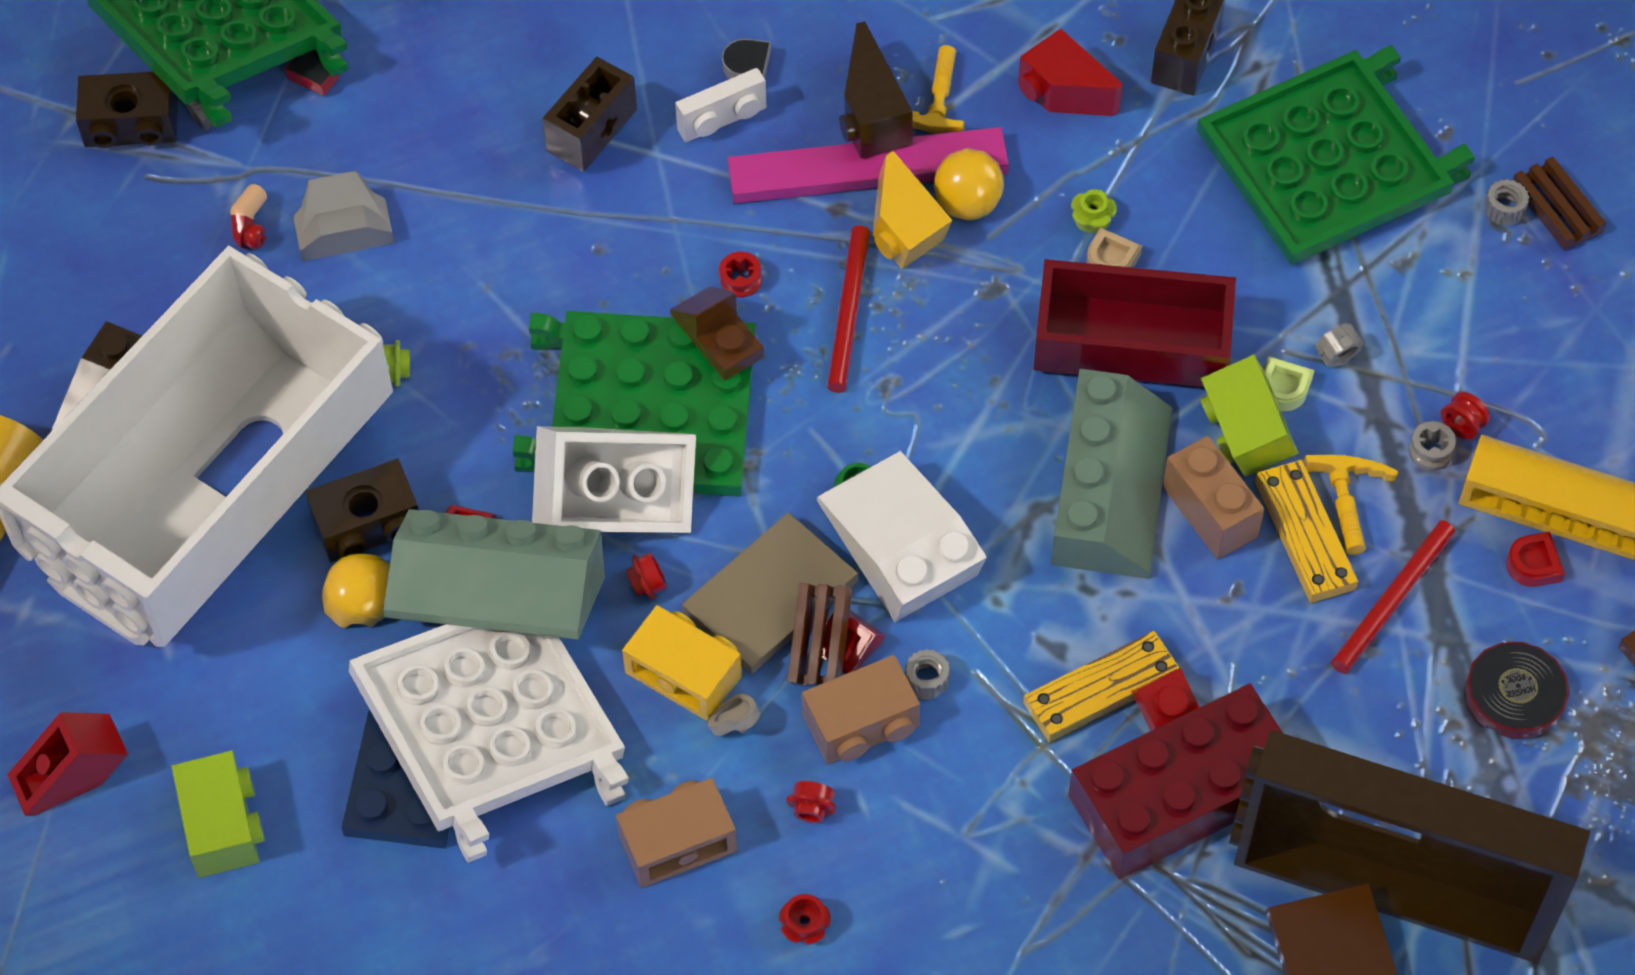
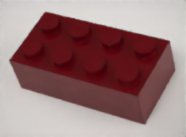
(1134, 322)
(1171, 781)

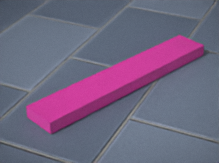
(841, 168)

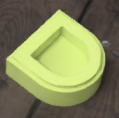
(1288, 382)

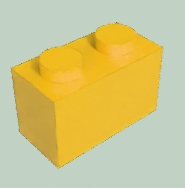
(683, 662)

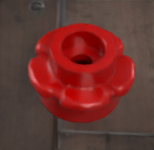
(646, 576)
(812, 801)
(804, 906)

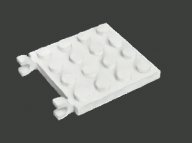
(487, 722)

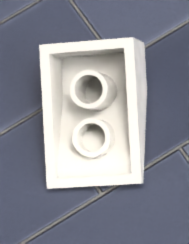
(614, 479)
(902, 535)

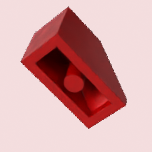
(1068, 78)
(67, 760)

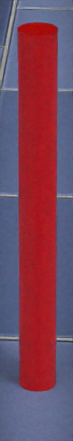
(848, 309)
(1393, 597)

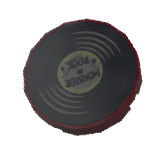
(1516, 690)

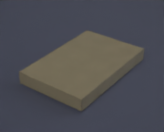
(757, 592)

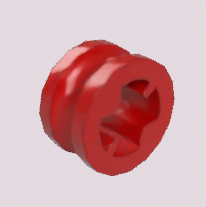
(740, 262)
(1465, 415)

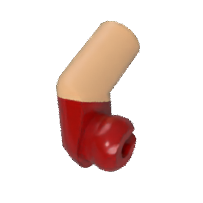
(242, 218)

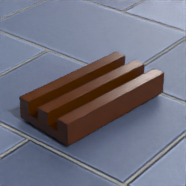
(1566, 201)
(802, 629)

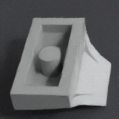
(341, 217)

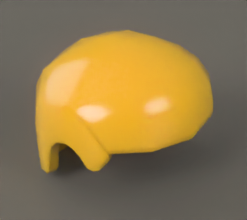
(968, 184)
(356, 590)

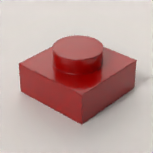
(1165, 698)

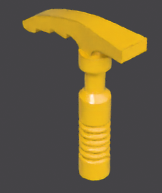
(935, 120)
(1338, 469)

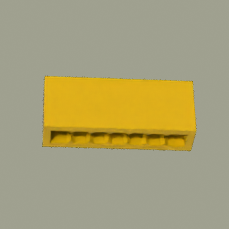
(1552, 496)

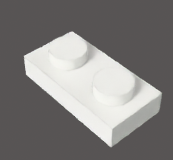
(721, 105)

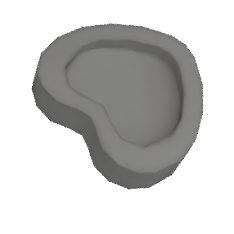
(734, 714)

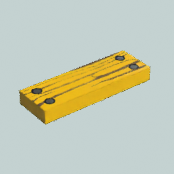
(1306, 531)
(1098, 686)

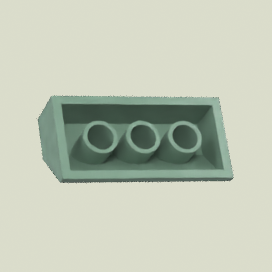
(1112, 476)
(494, 573)

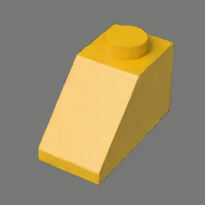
(906, 214)

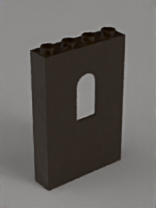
(1473, 874)

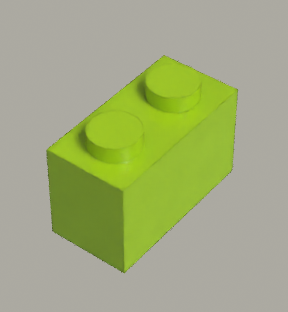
(1248, 416)
(216, 813)

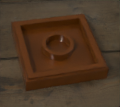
(1331, 935)

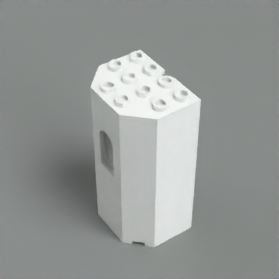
(116, 486)

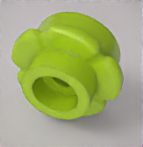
(1089, 219)
(398, 362)

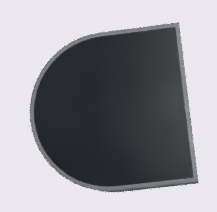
(744, 56)

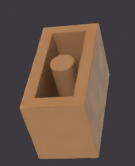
(1213, 497)
(861, 710)
(676, 831)

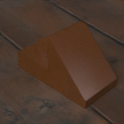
(717, 331)

